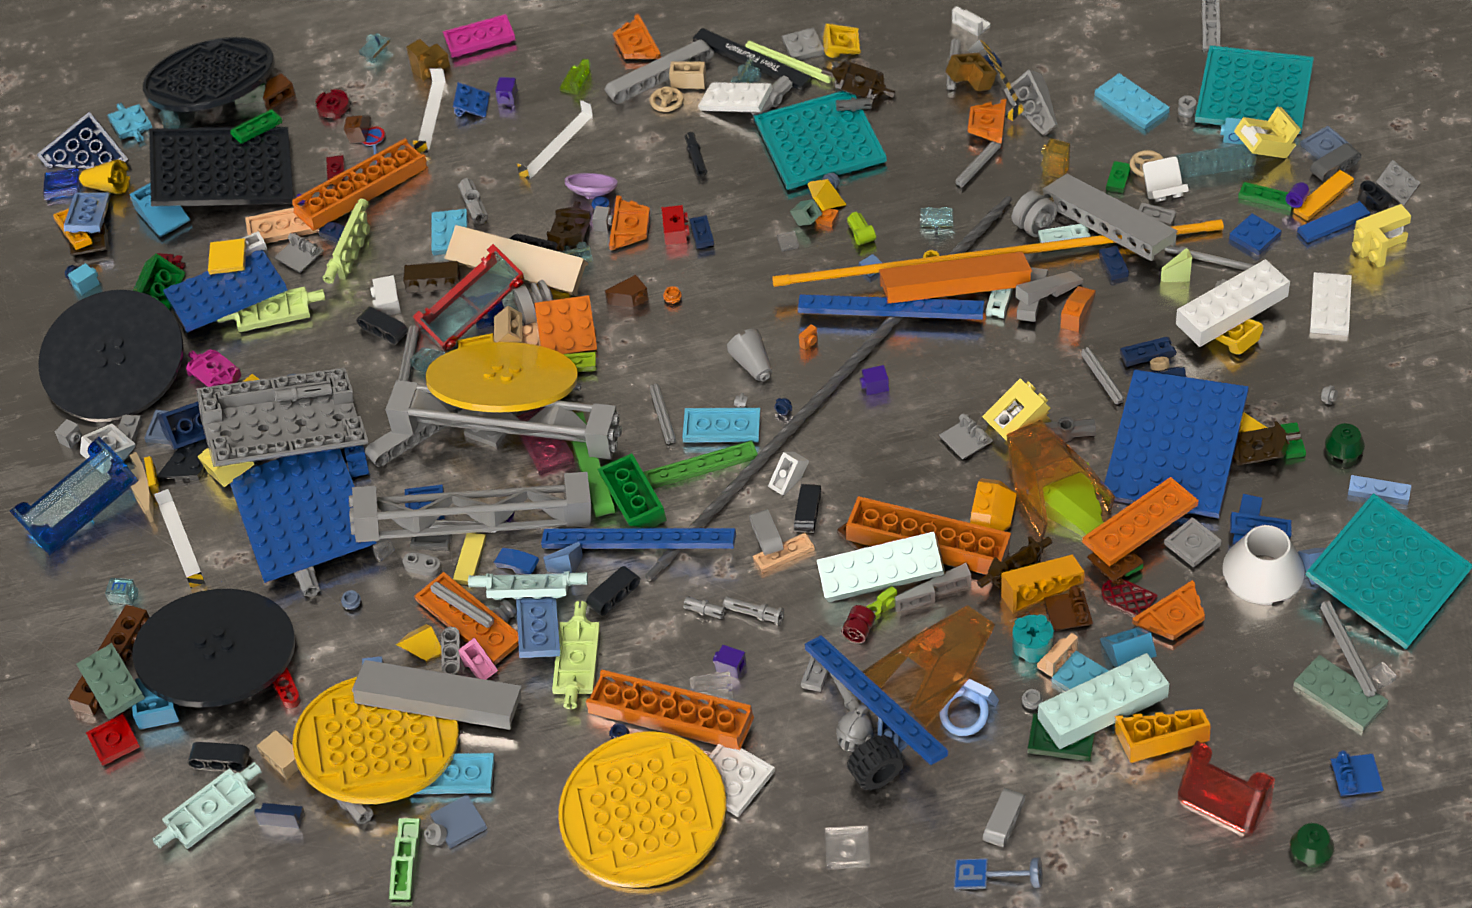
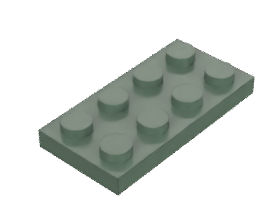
(110, 681)
(1340, 693)

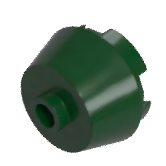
(1345, 442)
(1312, 845)

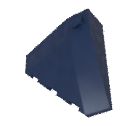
(82, 146)

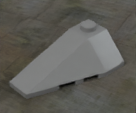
(1035, 99)

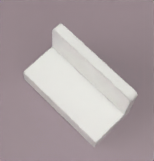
(969, 21)

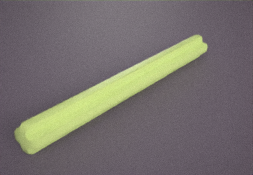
(789, 61)

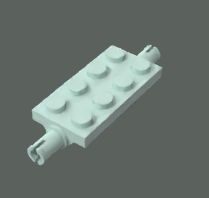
(527, 584)
(208, 808)

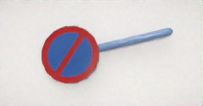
(374, 137)

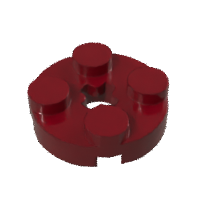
(325, 104)

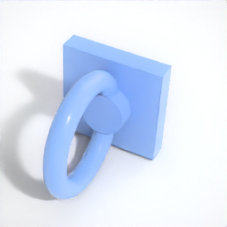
(977, 694)

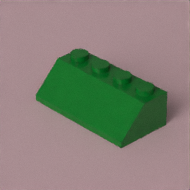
(157, 276)
(633, 492)

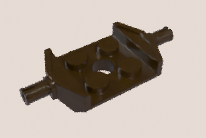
(871, 86)
(569, 226)
(1274, 444)
(1024, 557)

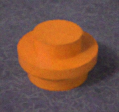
(672, 294)

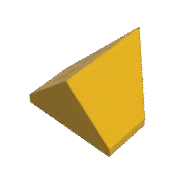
(825, 194)
(422, 643)

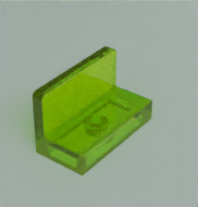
(576, 78)

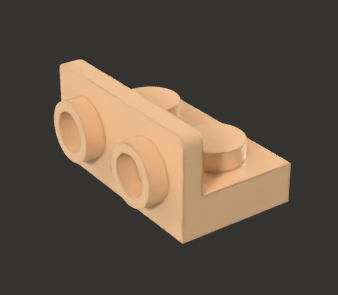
(1058, 655)

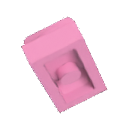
(477, 660)

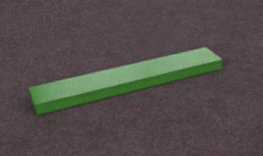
(701, 464)

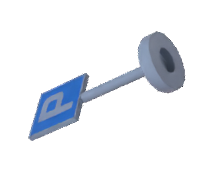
(974, 873)

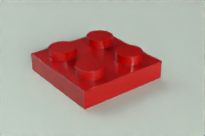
(112, 739)

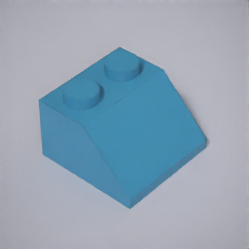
(1128, 645)

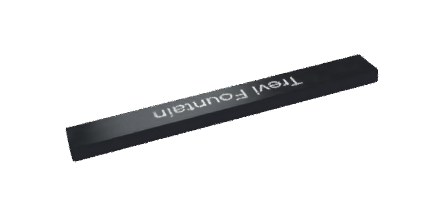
(763, 63)

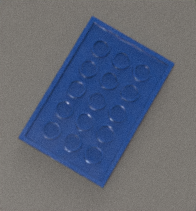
(214, 296)

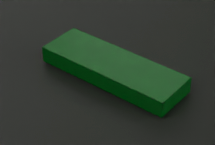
(256, 126)
(1264, 195)

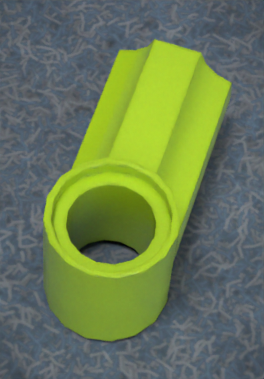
(861, 230)

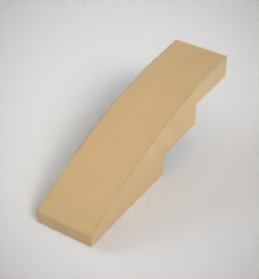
(141, 489)

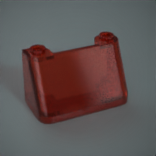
(1222, 794)

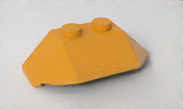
(993, 505)

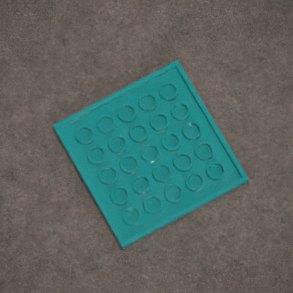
(1252, 85)
(818, 140)
(1389, 570)

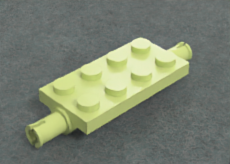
(349, 243)
(278, 309)
(578, 656)

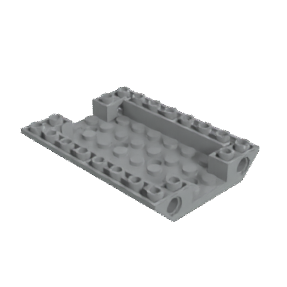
(250, 407)

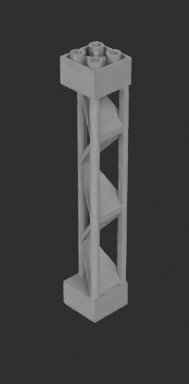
(415, 404)
(569, 512)

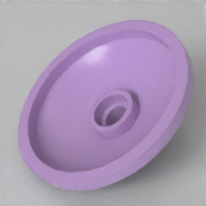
(590, 184)

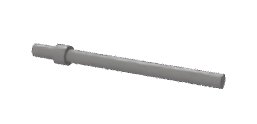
(1210, 258)

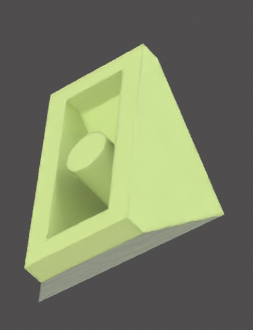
(1178, 268)

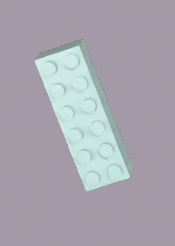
(880, 567)
(1099, 700)

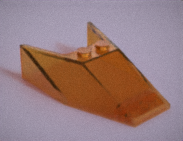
(1041, 459)
(946, 653)

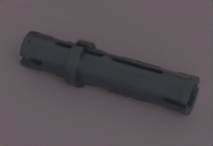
(694, 150)

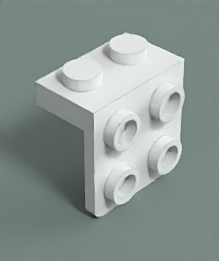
(1163, 179)

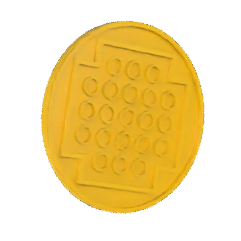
(501, 377)
(369, 751)
(642, 809)

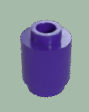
(1297, 195)

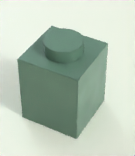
(805, 212)

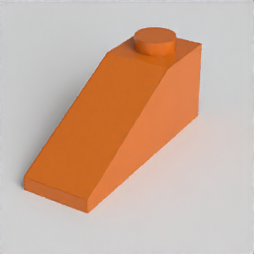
(1076, 308)

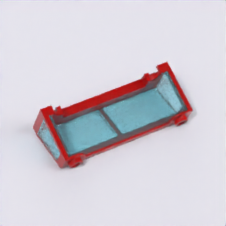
(469, 299)

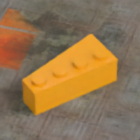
(1032, 583)
(1161, 733)

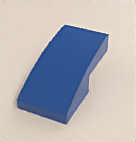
(356, 461)
(517, 560)

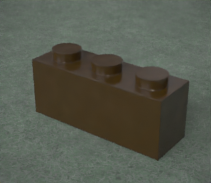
(431, 276)

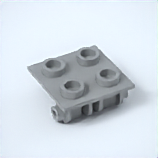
(1397, 182)
(298, 253)
(965, 437)

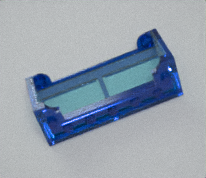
(76, 498)

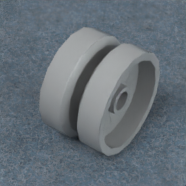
(1034, 213)

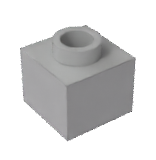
(602, 219)
(68, 433)

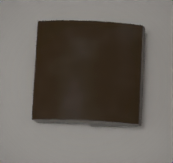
(98, 239)

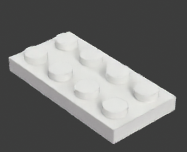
(735, 97)
(1330, 304)

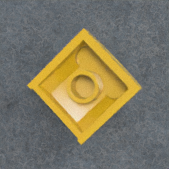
(840, 40)
(1242, 336)

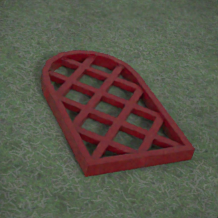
(1153, 596)

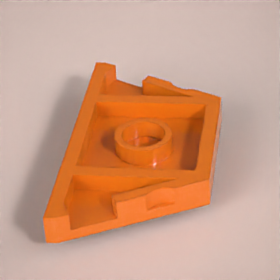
(636, 41)
(988, 120)
(629, 223)
(1173, 613)

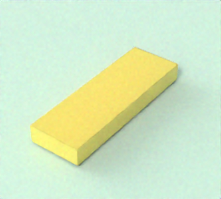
(469, 557)

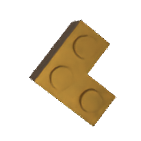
(424, 58)
(971, 68)

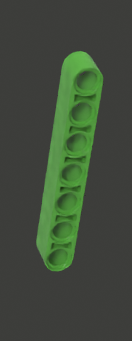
(599, 493)

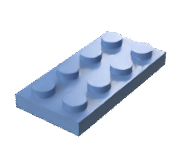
(87, 212)
(537, 627)

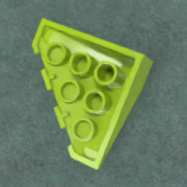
(1073, 504)

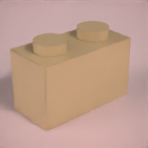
(687, 75)
(508, 326)
(279, 754)

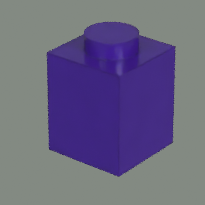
(506, 90)
(874, 380)
(730, 660)

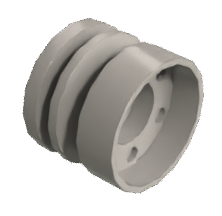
(525, 300)

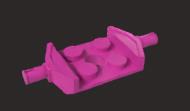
(222, 372)

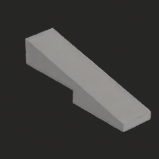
(1210, 23)
(1055, 285)
(1029, 312)
(925, 593)

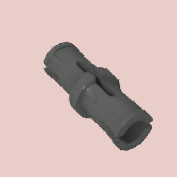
(853, 104)

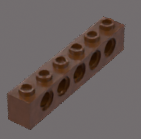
(122, 637)

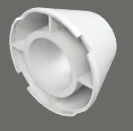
(1260, 579)

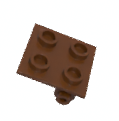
(1119, 568)
(1068, 609)

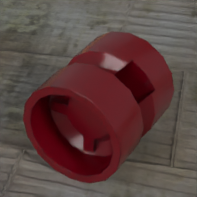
(858, 624)

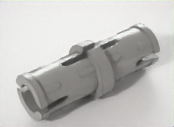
(704, 607)

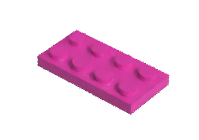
(479, 35)

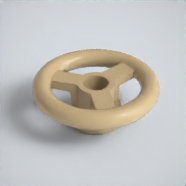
(666, 96)
(1135, 159)

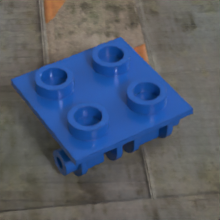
(470, 100)
(1356, 774)

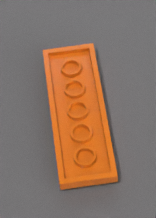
(1140, 521)
(495, 641)

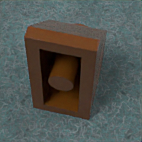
(277, 91)
(357, 128)
(627, 293)

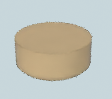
(1159, 363)

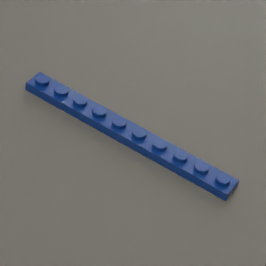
(879, 307)
(641, 538)
(876, 700)

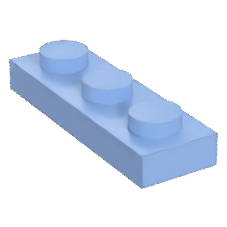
(1386, 490)

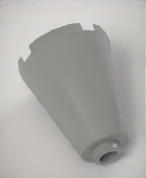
(751, 354)

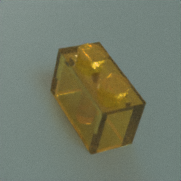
(1055, 158)

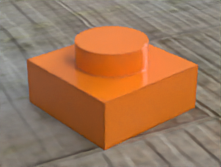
(828, 217)
(808, 337)

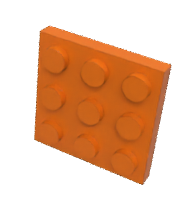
(566, 325)

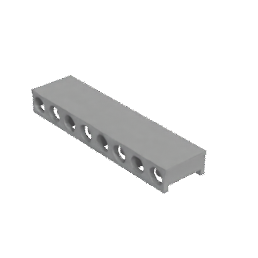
(1110, 214)
(436, 694)

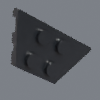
(185, 463)

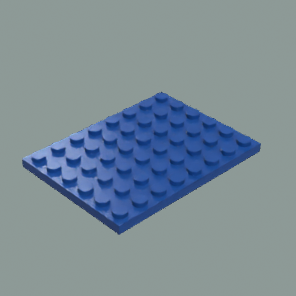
(1179, 432)
(297, 511)

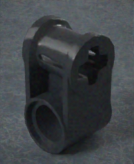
(1373, 196)

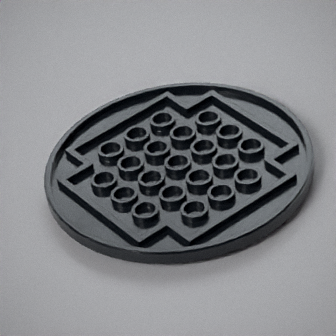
(208, 74)
(110, 355)
(213, 647)

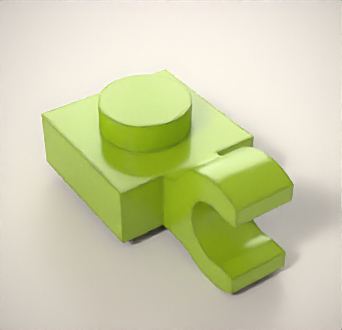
(884, 602)

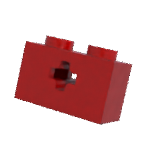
(674, 225)

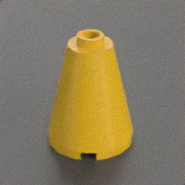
(107, 177)

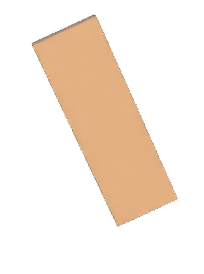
(793, 549)

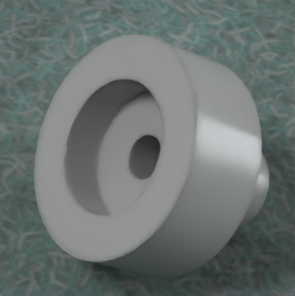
(435, 834)

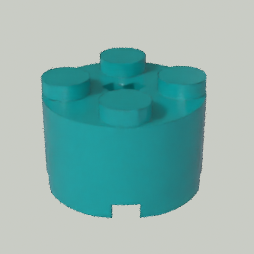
(1032, 637)

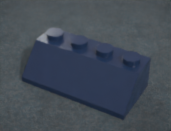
(182, 425)

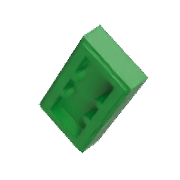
(1118, 177)
(1296, 447)

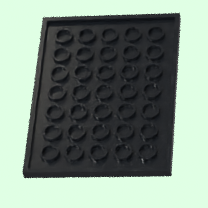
(217, 169)

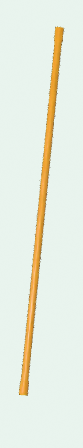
(783, 280)

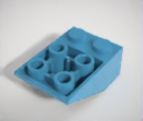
(159, 218)
(153, 710)

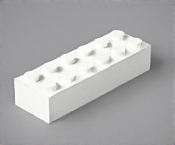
(1232, 302)

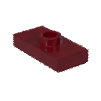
(335, 166)

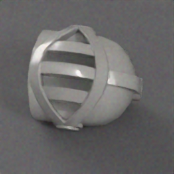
(854, 728)

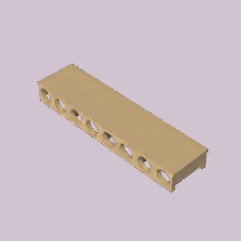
(537, 263)

